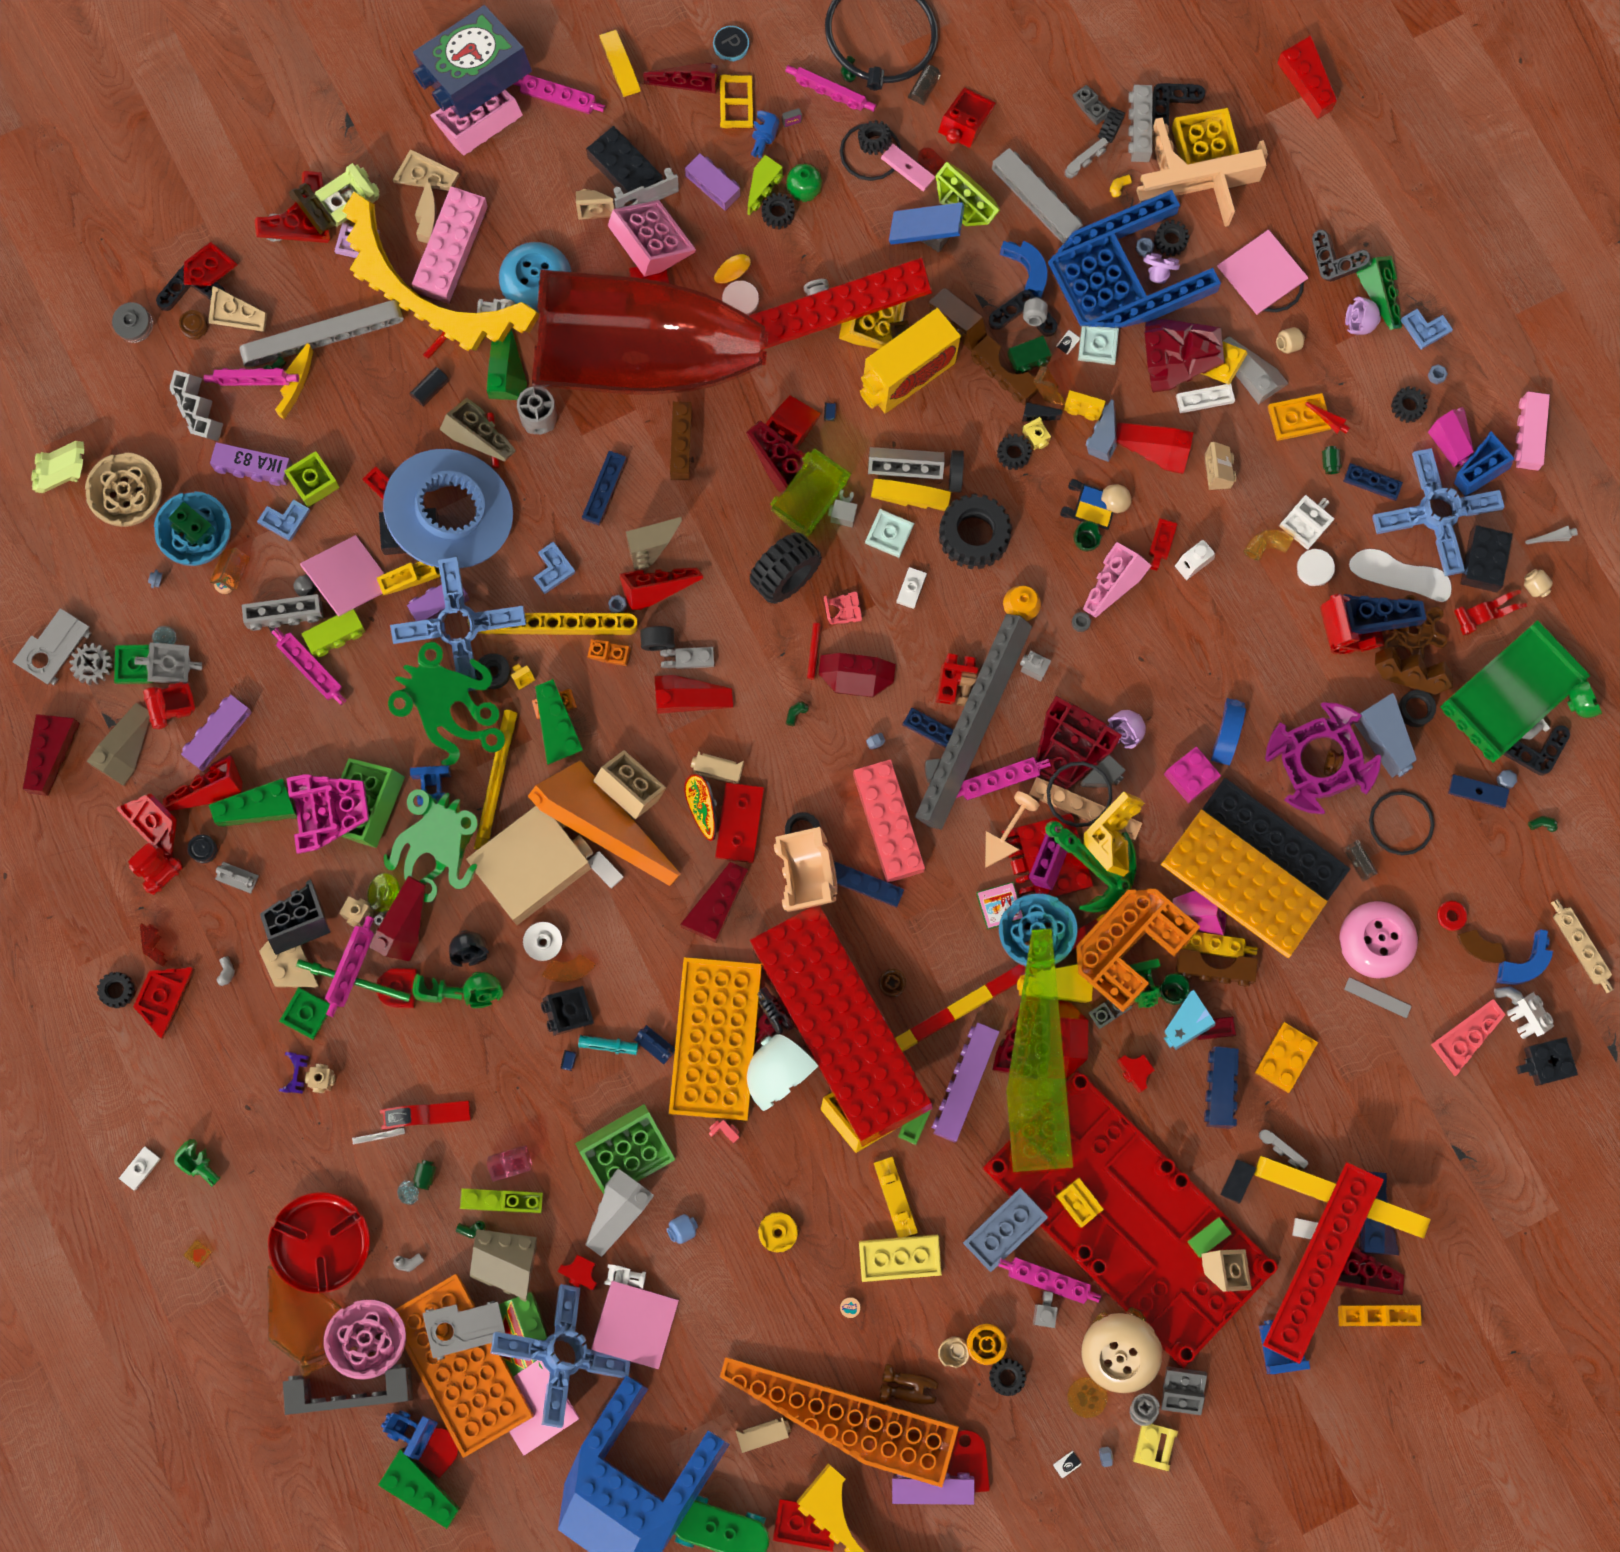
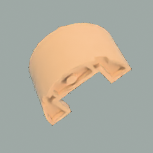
(807, 869)

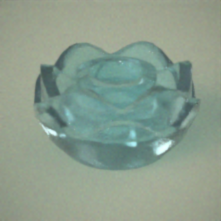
(169, 633)
(407, 1192)

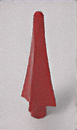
(1335, 422)

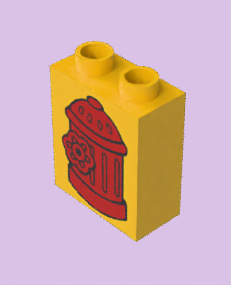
(909, 361)

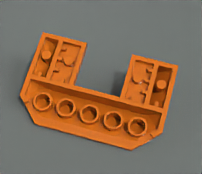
(1118, 931)

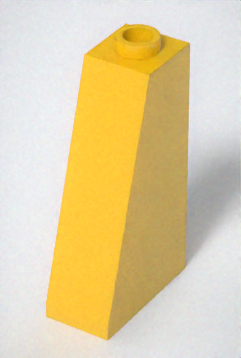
(1069, 985)

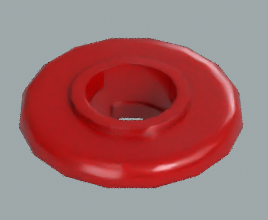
(1460, 911)

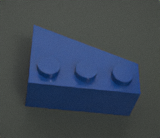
(1484, 465)

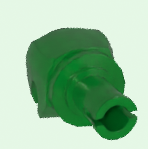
(437, 993)
(195, 1165)

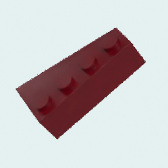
(47, 751)
(714, 907)

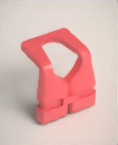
(848, 608)

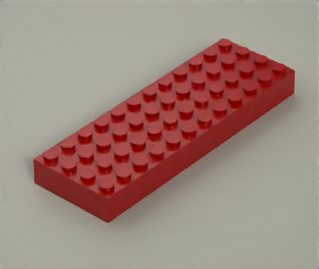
(841, 1025)

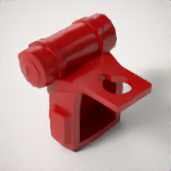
(168, 703)
(154, 867)

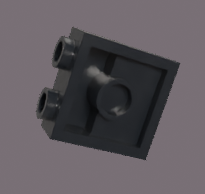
(567, 1011)

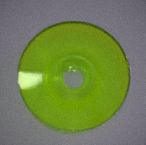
(382, 892)

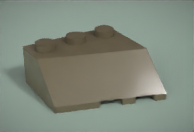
(649, 541)
(504, 1261)

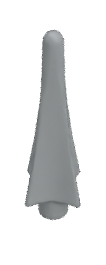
(1562, 534)

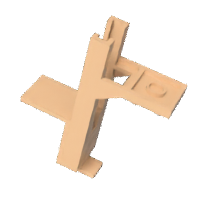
(1214, 173)

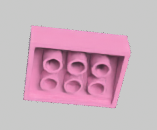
(480, 123)
(650, 236)

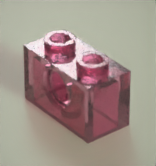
(509, 1163)

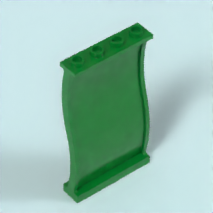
(1514, 691)

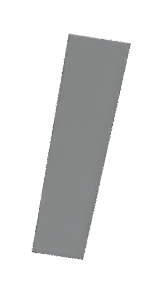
(1377, 997)

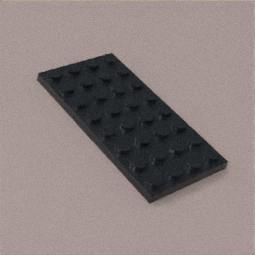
(1276, 839)

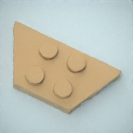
(284, 970)

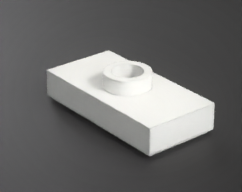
(911, 588)
(139, 1168)

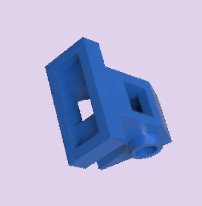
(430, 777)
(396, 1425)

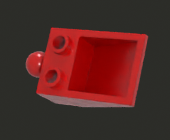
(966, 118)
(793, 421)

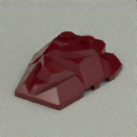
(1180, 351)

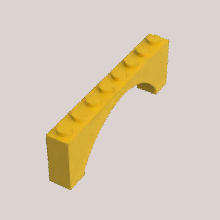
(824, 1504)

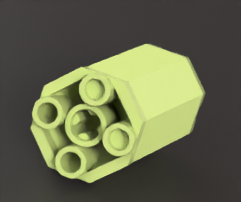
(57, 467)

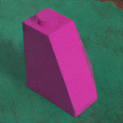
(1453, 436)
(1203, 912)

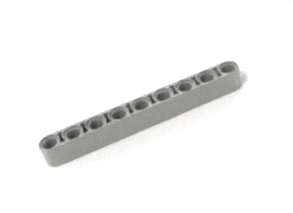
(321, 333)

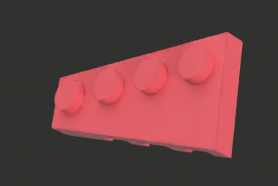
(1465, 1038)

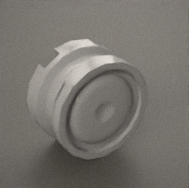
(816, 286)
(1144, 1409)

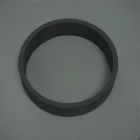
(956, 471)

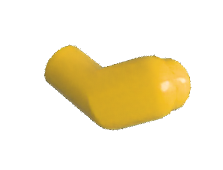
(1117, 185)

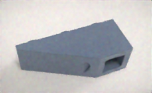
(1104, 441)

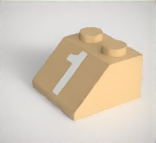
(1219, 466)

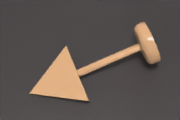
(997, 848)

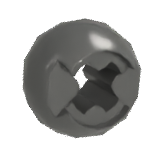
(304, 586)

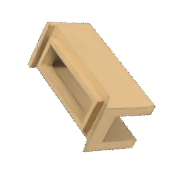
(717, 768)
(763, 1434)

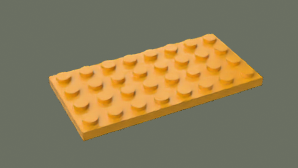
(1244, 883)
(715, 1039)

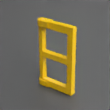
(736, 101)

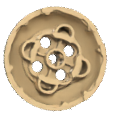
(107, 477)
(1128, 1333)

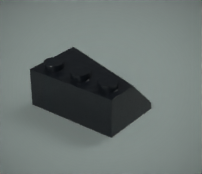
(295, 920)

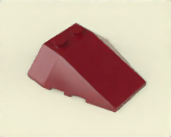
(1073, 736)

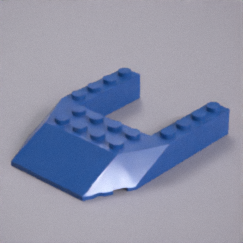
(1102, 281)
(611, 1510)

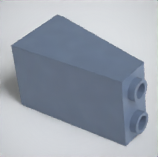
(1387, 736)

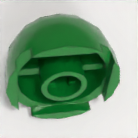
(804, 182)
(1583, 700)
(481, 989)

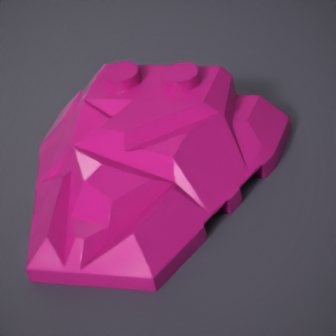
(326, 809)

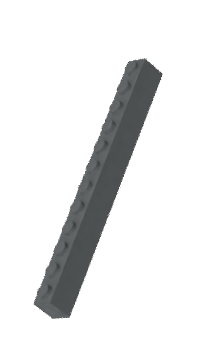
(973, 721)

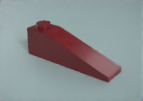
(692, 77)
(777, 455)

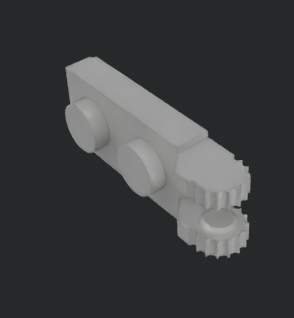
(1086, 158)
(689, 658)
(1282, 1148)

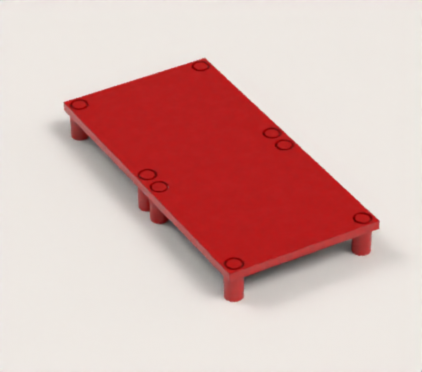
(1141, 1237)

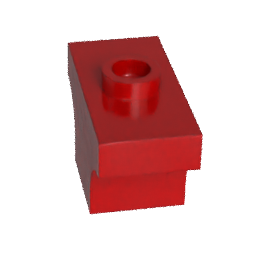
(1136, 1071)
(580, 1272)

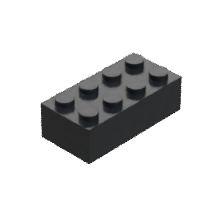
(622, 162)

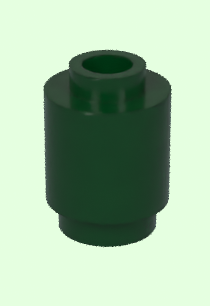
(1331, 460)
(424, 1175)

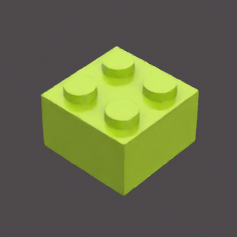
(311, 479)

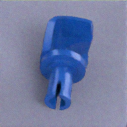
(764, 133)

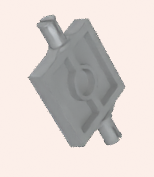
(168, 663)

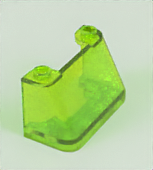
(810, 493)

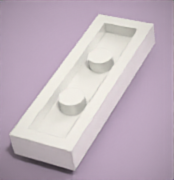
(1205, 398)

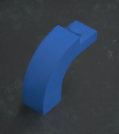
(1033, 262)
(1229, 731)
(1515, 974)

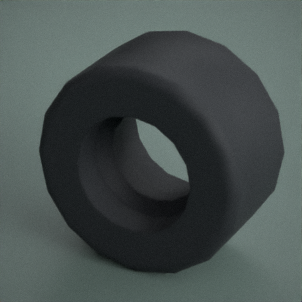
(657, 638)

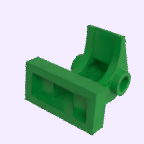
(1150, 997)

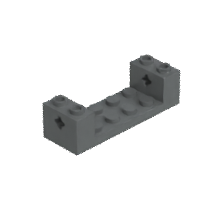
(298, 1393)

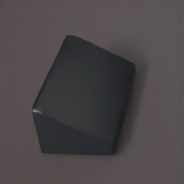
(1238, 1181)

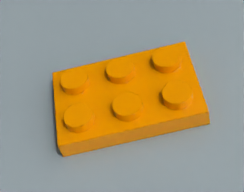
(1295, 419)
(1286, 1057)

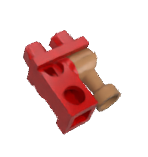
(953, 676)

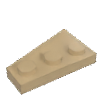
(233, 312)

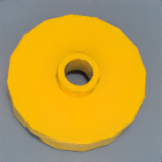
(785, 1224)

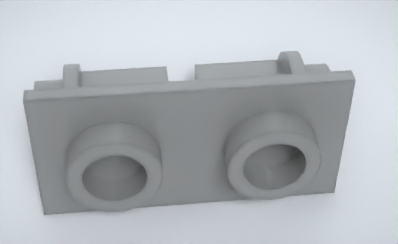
(236, 877)

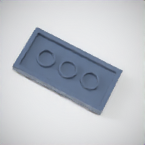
(1005, 1229)

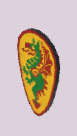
(701, 804)

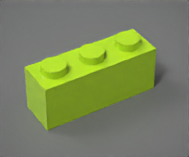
(333, 633)

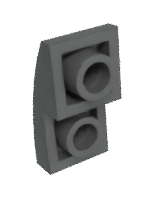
(1090, 105)
(1106, 1013)

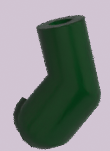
(848, 76)
(279, 363)
(799, 707)
(1545, 821)
(470, 1231)

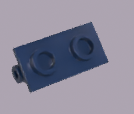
(654, 1044)

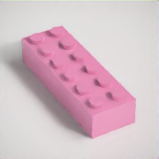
(449, 245)

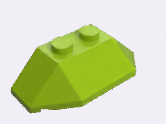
(959, 187)

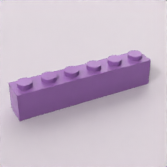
(966, 1082)

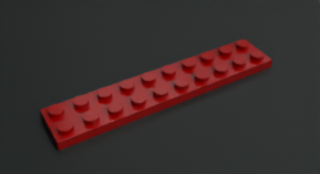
(845, 302)
(1323, 1262)

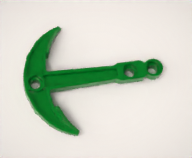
(1113, 881)

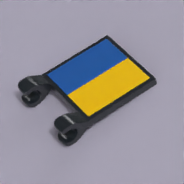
(1089, 506)

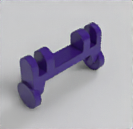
(291, 1087)

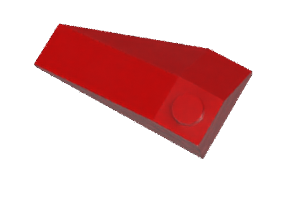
(650, 588)

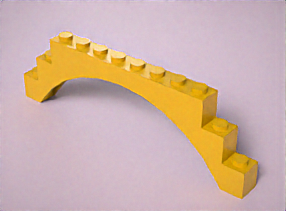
(376, 268)

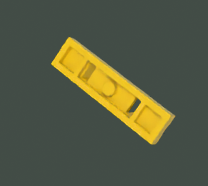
(895, 1197)

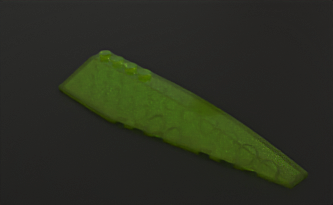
(1037, 1070)

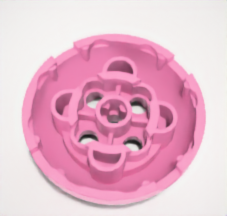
(1367, 957)
(374, 1319)

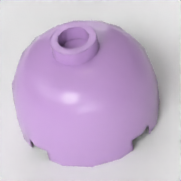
(1362, 316)
(1130, 726)

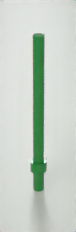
(317, 969)

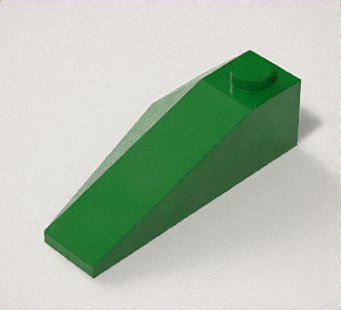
(1379, 284)
(505, 370)

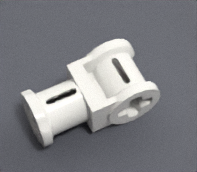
(495, 306)
(623, 1276)

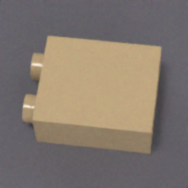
(530, 863)

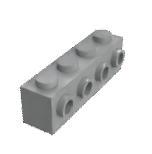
(1141, 123)
(906, 463)
(282, 611)

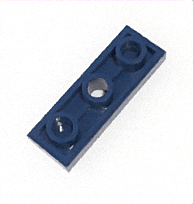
(1362, 478)
(921, 723)
(1489, 793)

